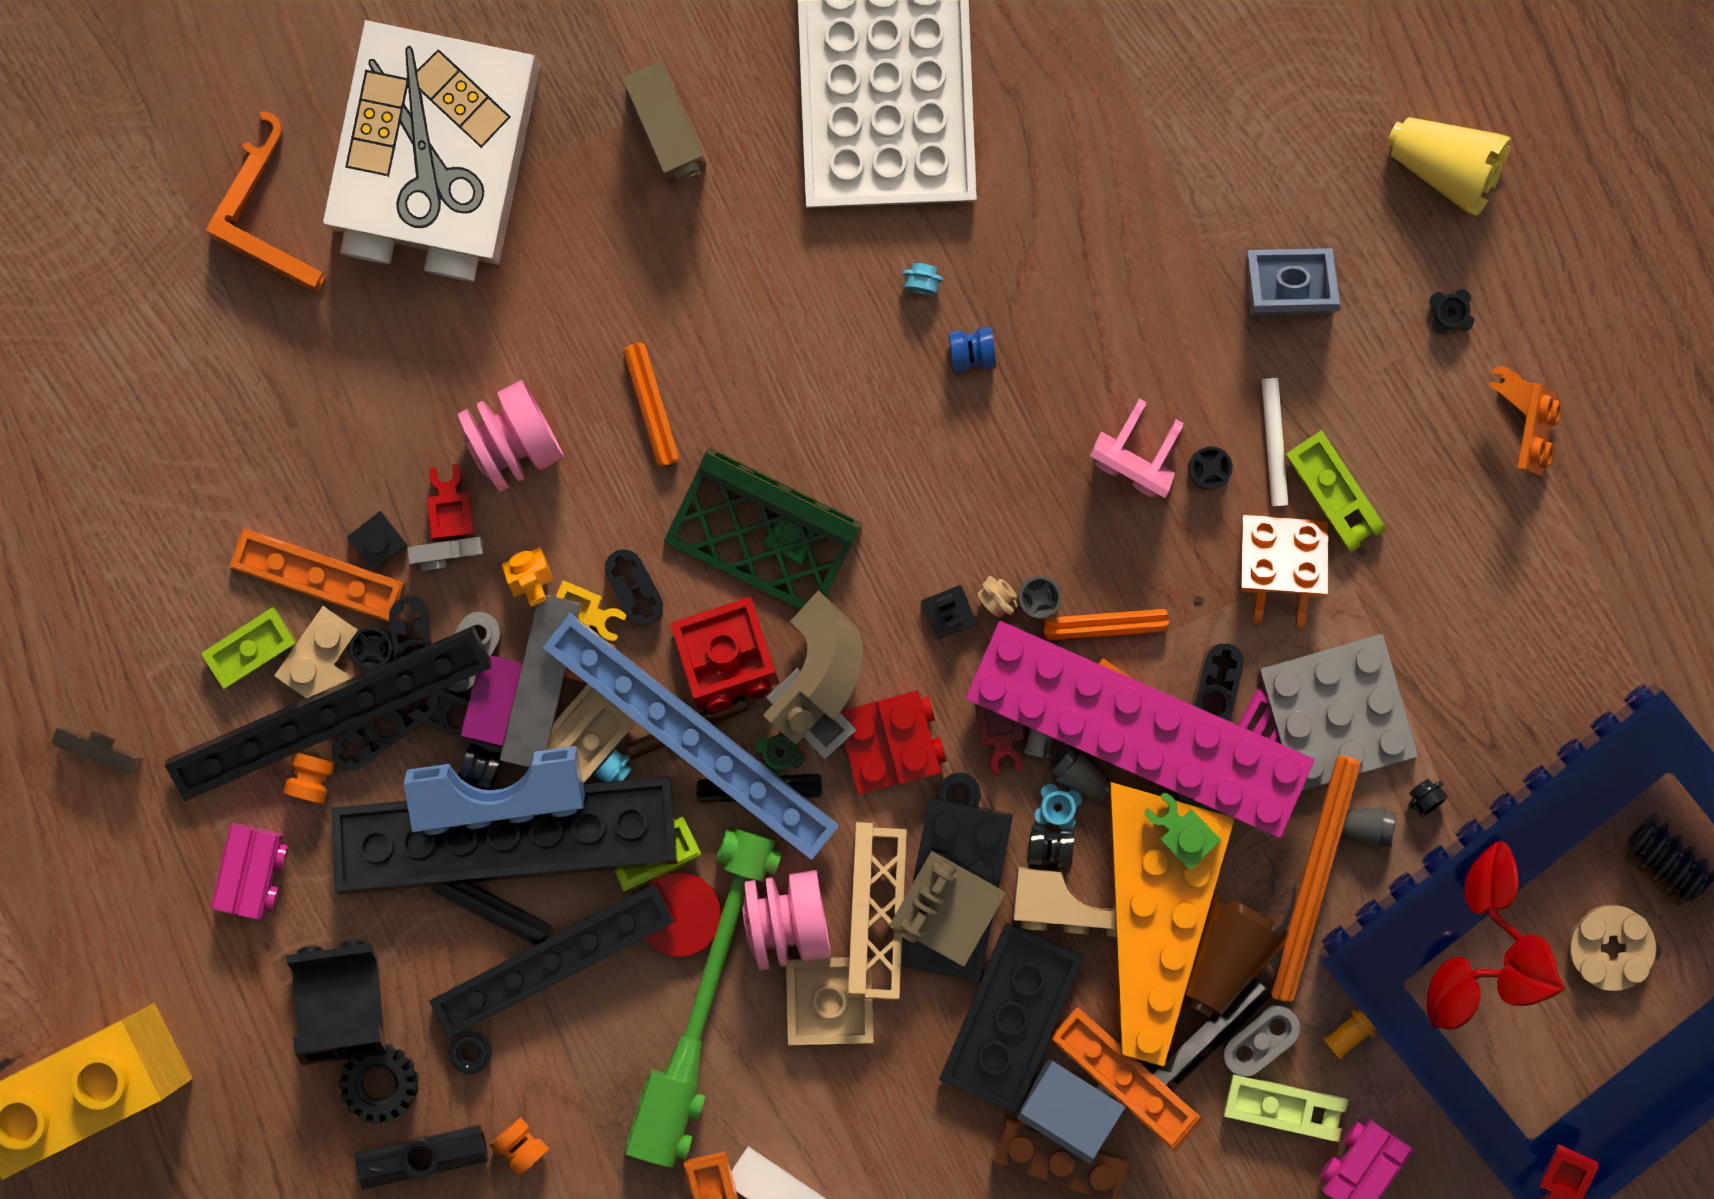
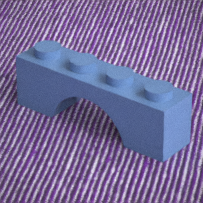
(443, 800)

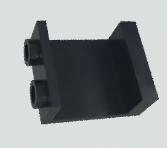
(337, 1003)

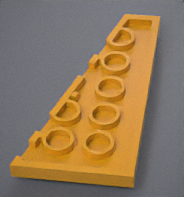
(1157, 918)

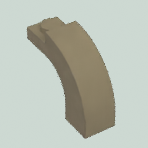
(828, 672)

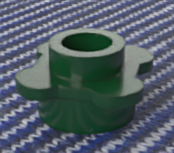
(774, 763)

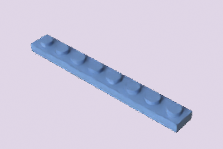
(690, 736)

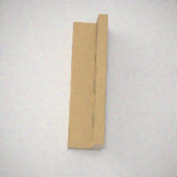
(860, 912)

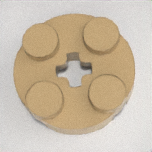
(1594, 930)

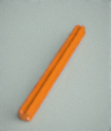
(1315, 878)

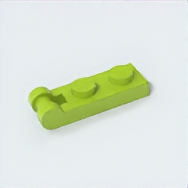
(1334, 490)

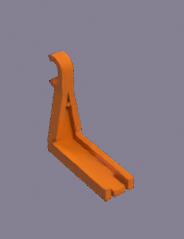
(234, 204)

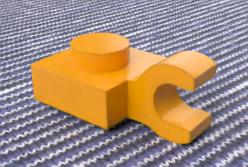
(527, 574)

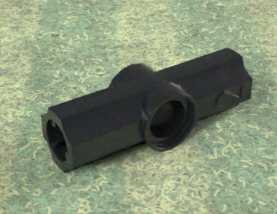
(394, 1161)

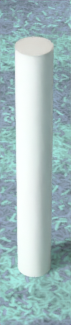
(1274, 442)

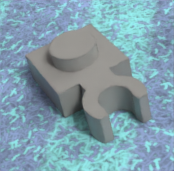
(434, 555)

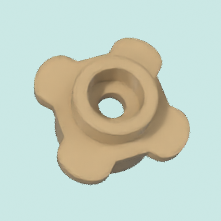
(998, 597)

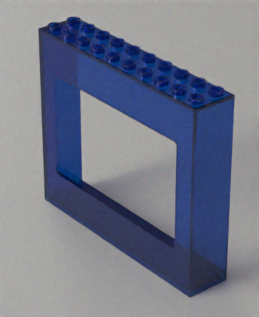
(1655, 1096)

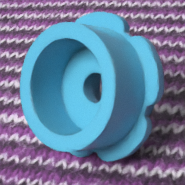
(922, 279)
(613, 768)

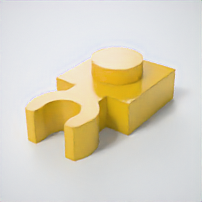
(589, 611)

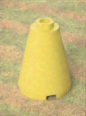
(1451, 159)

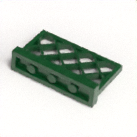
(776, 497)

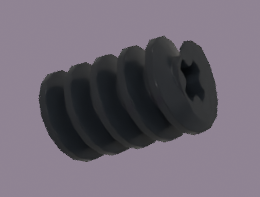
(1670, 859)

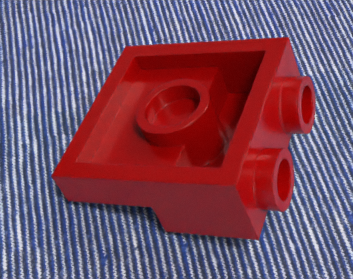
(725, 655)
(892, 742)

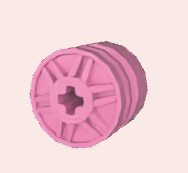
(510, 436)
(786, 920)

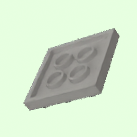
(1340, 705)

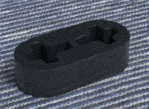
(643, 582)

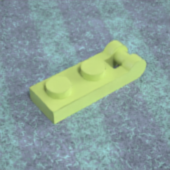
(1283, 1107)

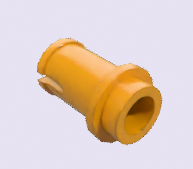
(1350, 1033)

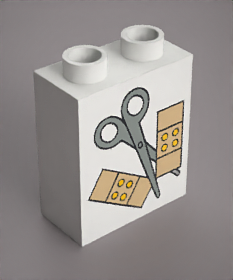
(430, 149)

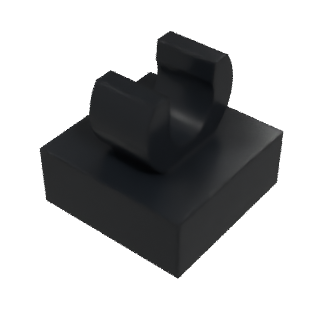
(949, 612)

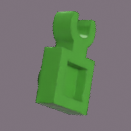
(1186, 835)

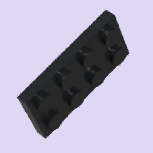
(978, 843)
(1011, 1017)

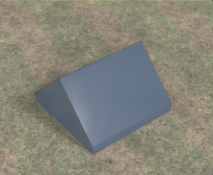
(1292, 282)
(1070, 1111)

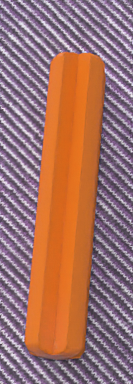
(651, 404)
(1105, 624)

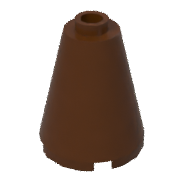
(1229, 955)

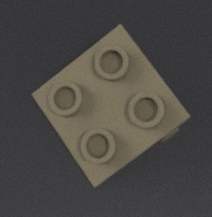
(947, 909)

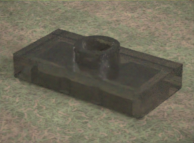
(97, 748)

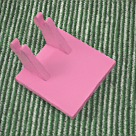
(1114, 459)

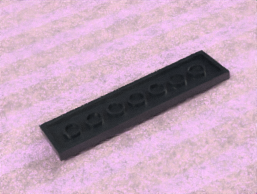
(616, 829)

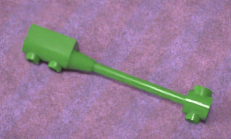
(672, 1095)

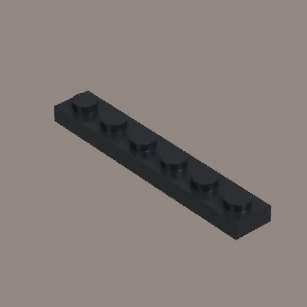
(552, 960)

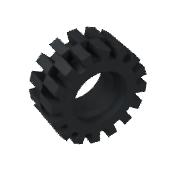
(372, 1109)

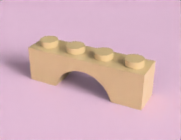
(1044, 899)

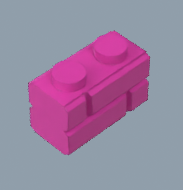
(249, 871)
(1366, 1164)

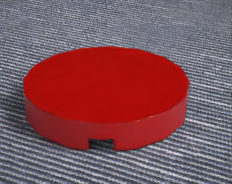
(695, 911)

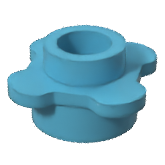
(1047, 813)

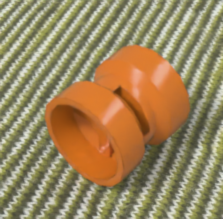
(310, 774)
(526, 1153)

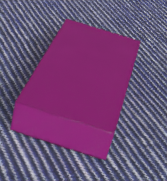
(492, 702)

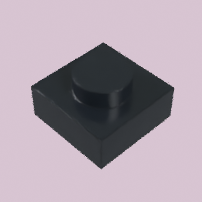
(377, 540)

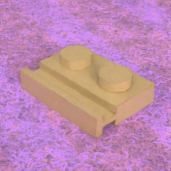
(592, 726)

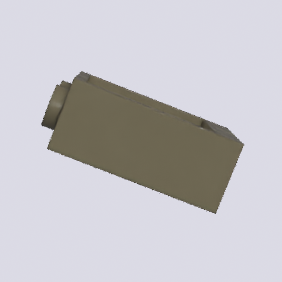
(665, 123)

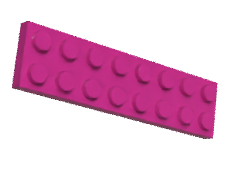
(1140, 729)

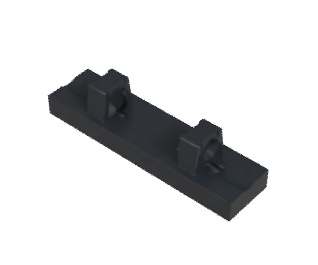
(1210, 1036)

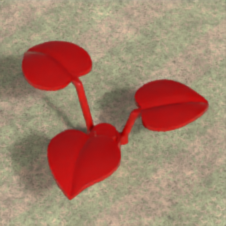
(1529, 963)

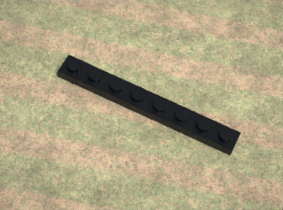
(328, 713)

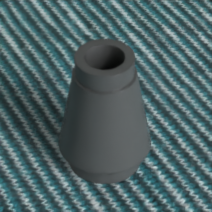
(1080, 773)
(1370, 826)

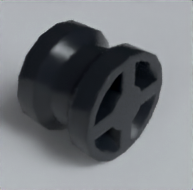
(1214, 462)
(479, 767)

